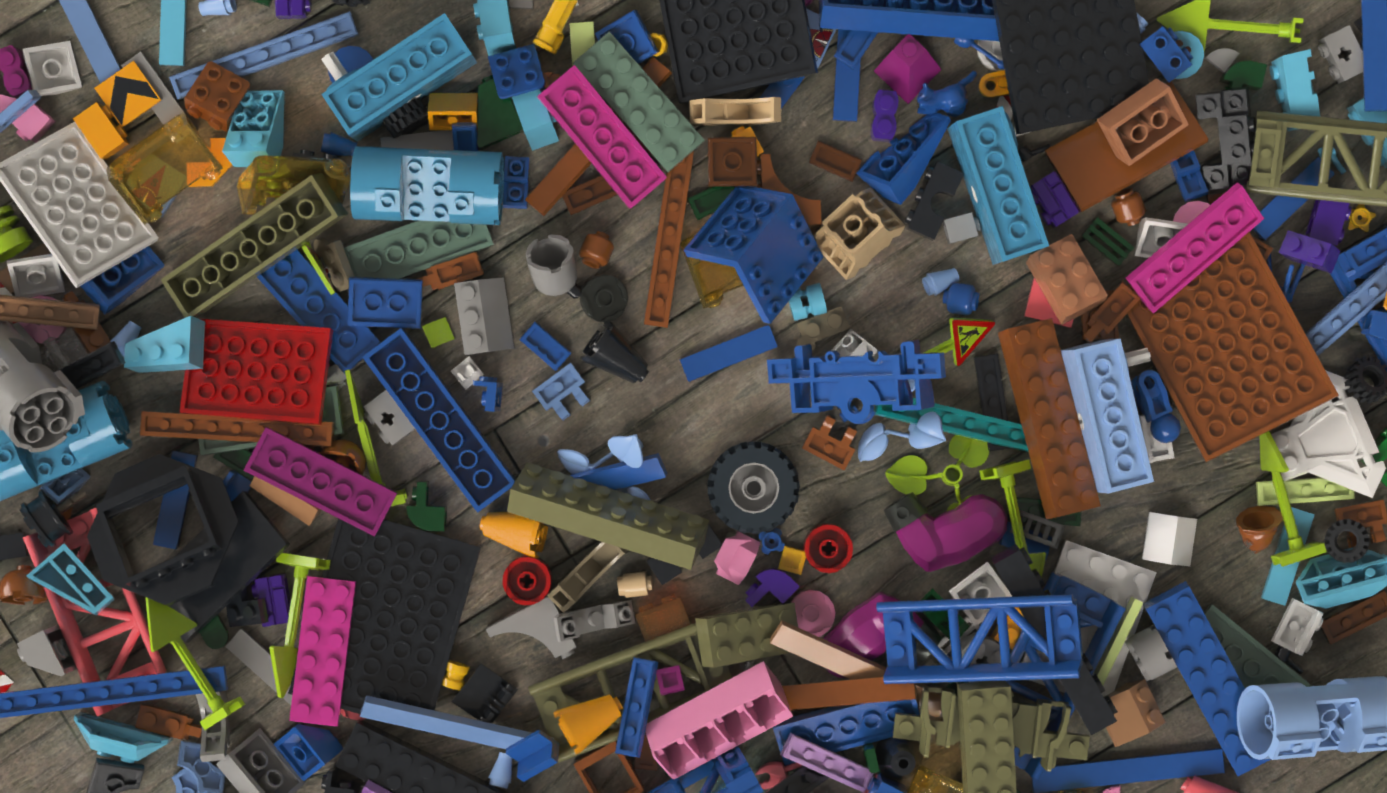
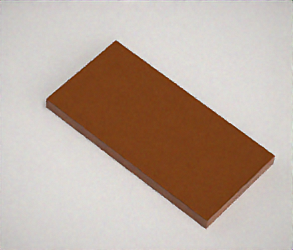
(1095, 173)

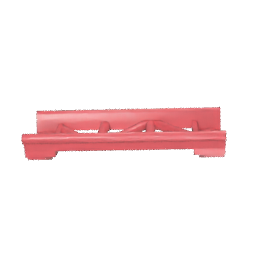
(63, 612)

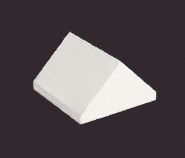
(1154, 234)
(1169, 539)
(980, 584)

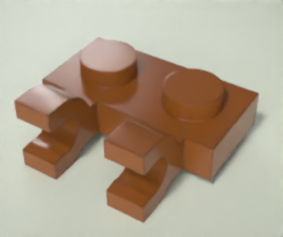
(828, 447)
(1368, 514)

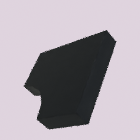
(114, 776)

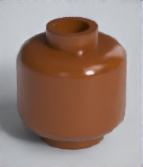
(1128, 206)
(596, 250)

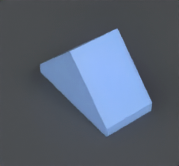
(65, 486)

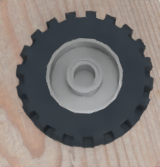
(753, 487)

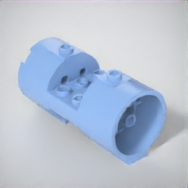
(1300, 720)

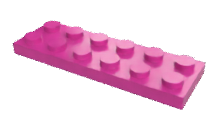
(601, 136)
(1195, 247)
(322, 651)

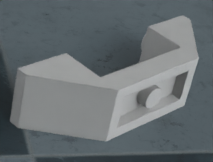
(593, 618)

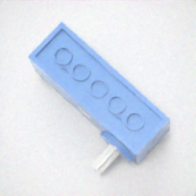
(1109, 412)

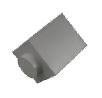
(961, 228)

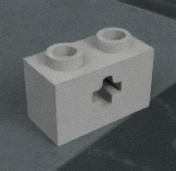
(1337, 43)
(375, 414)

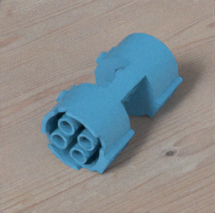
(427, 185)
(93, 438)

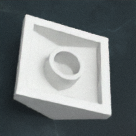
(52, 68)
(36, 276)

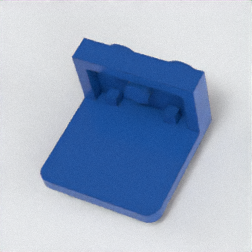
(517, 71)

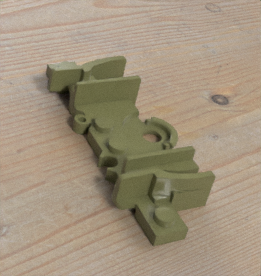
(1028, 728)

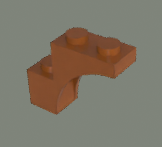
(810, 208)

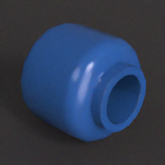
(961, 299)

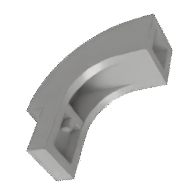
(217, 737)

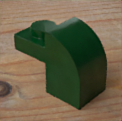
(1244, 74)
(424, 515)
(940, 618)

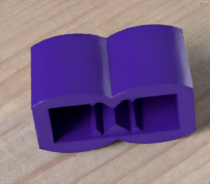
(884, 124)

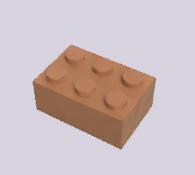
(1142, 122)
(1066, 279)

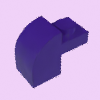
(771, 580)

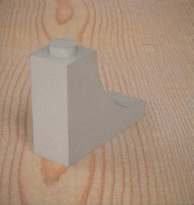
(538, 622)

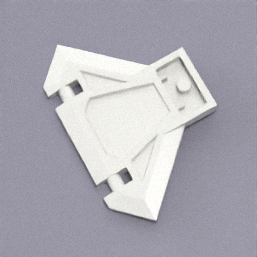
(1331, 442)

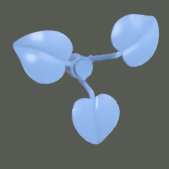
(923, 435)
(625, 448)

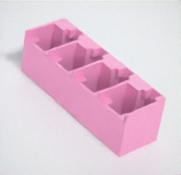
(718, 720)

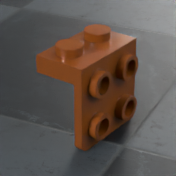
(216, 95)

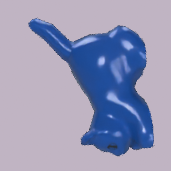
(950, 99)

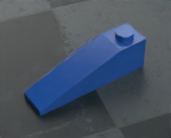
(902, 164)

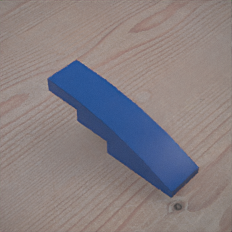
(1189, 177)

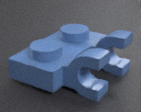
(560, 386)

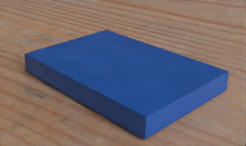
(384, 302)

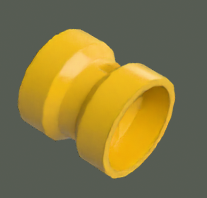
(455, 675)

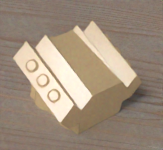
(857, 232)

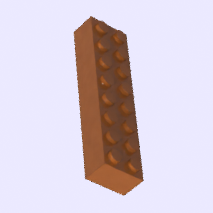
(1049, 419)

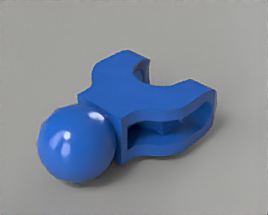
(1155, 405)

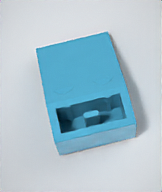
(256, 127)

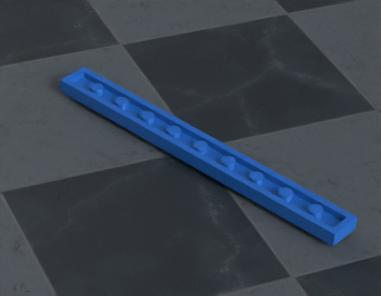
(108, 692)

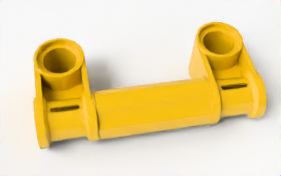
(550, 33)

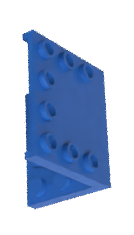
(765, 243)

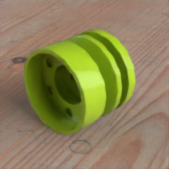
(11, 240)

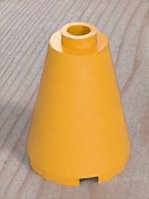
(515, 532)
(588, 720)

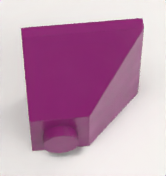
(908, 68)

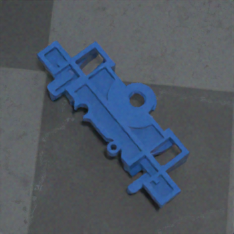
(843, 378)

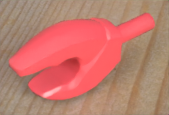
(776, 771)

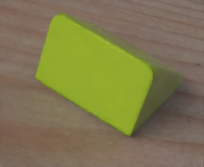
(438, 332)

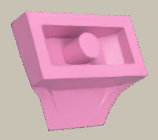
(736, 557)

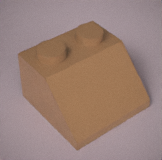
(1136, 713)

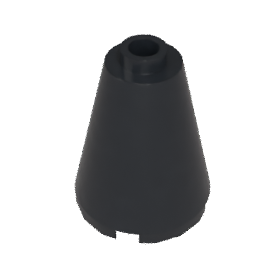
(615, 354)
(891, 751)

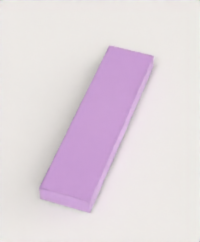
(826, 762)

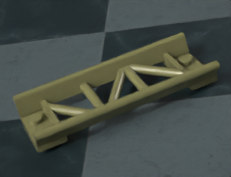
(1269, 164)
(550, 695)

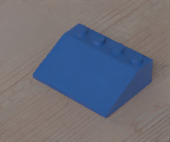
(122, 280)

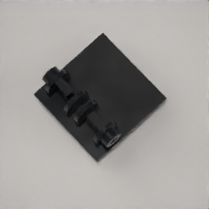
(484, 694)

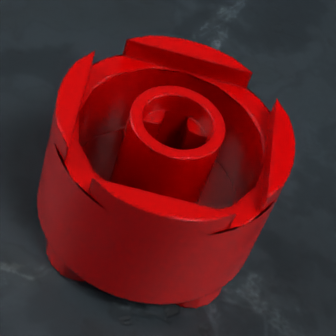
(836, 558)
(517, 589)

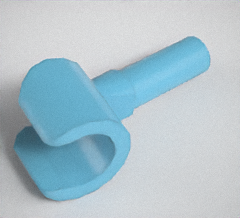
(1334, 160)

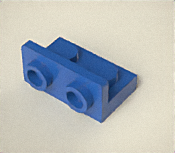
(492, 397)

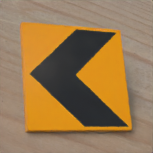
(127, 94)

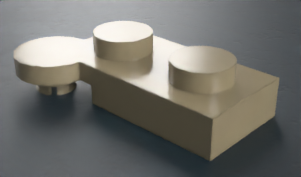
(336, 262)
(822, 326)

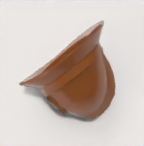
(1258, 526)

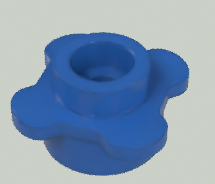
(776, 536)

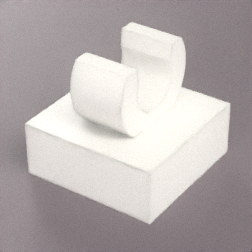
(467, 372)

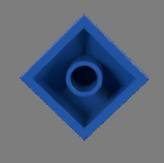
(308, 749)

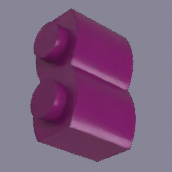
(15, 71)

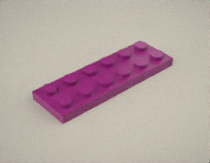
(320, 481)

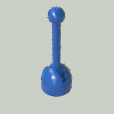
(965, 43)

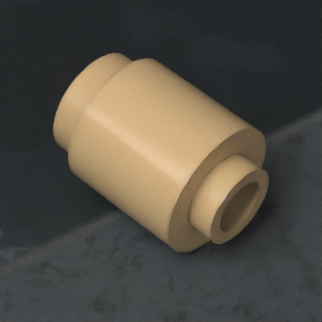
(634, 584)

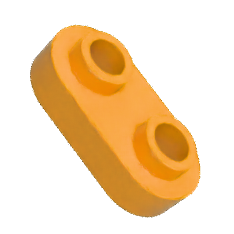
(999, 80)

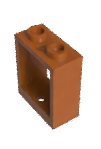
(598, 754)

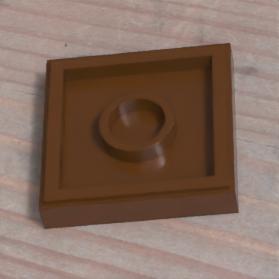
(732, 161)

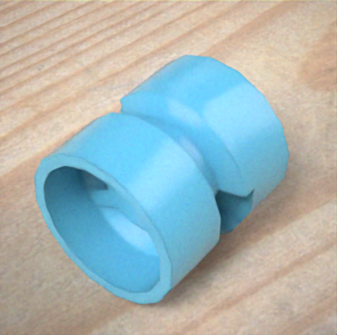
(815, 301)

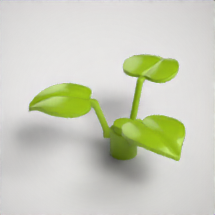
(910, 471)

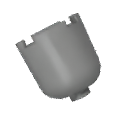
(552, 265)

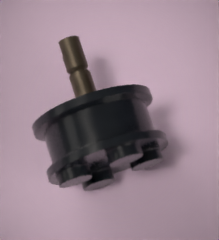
(48, 517)

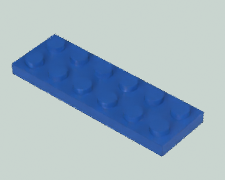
(306, 298)
(844, 726)

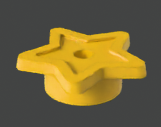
(1366, 216)

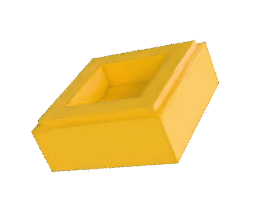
(792, 560)

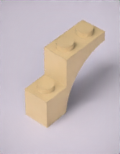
(735, 111)

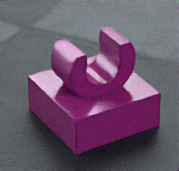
(670, 680)

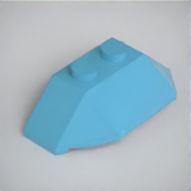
(1334, 583)
(118, 738)

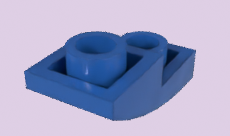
(516, 182)

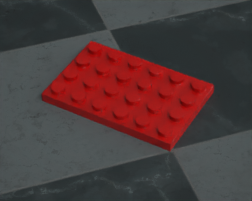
(260, 372)

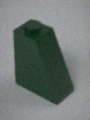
(496, 116)

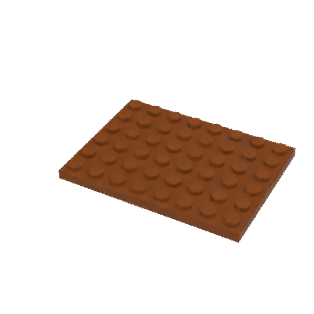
(1233, 352)

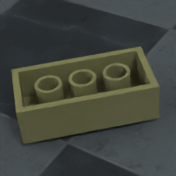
(742, 634)

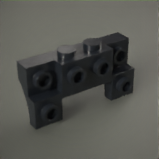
(1235, 135)

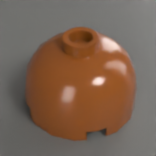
(347, 454)
(18, 588)

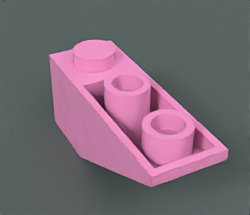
(30, 124)

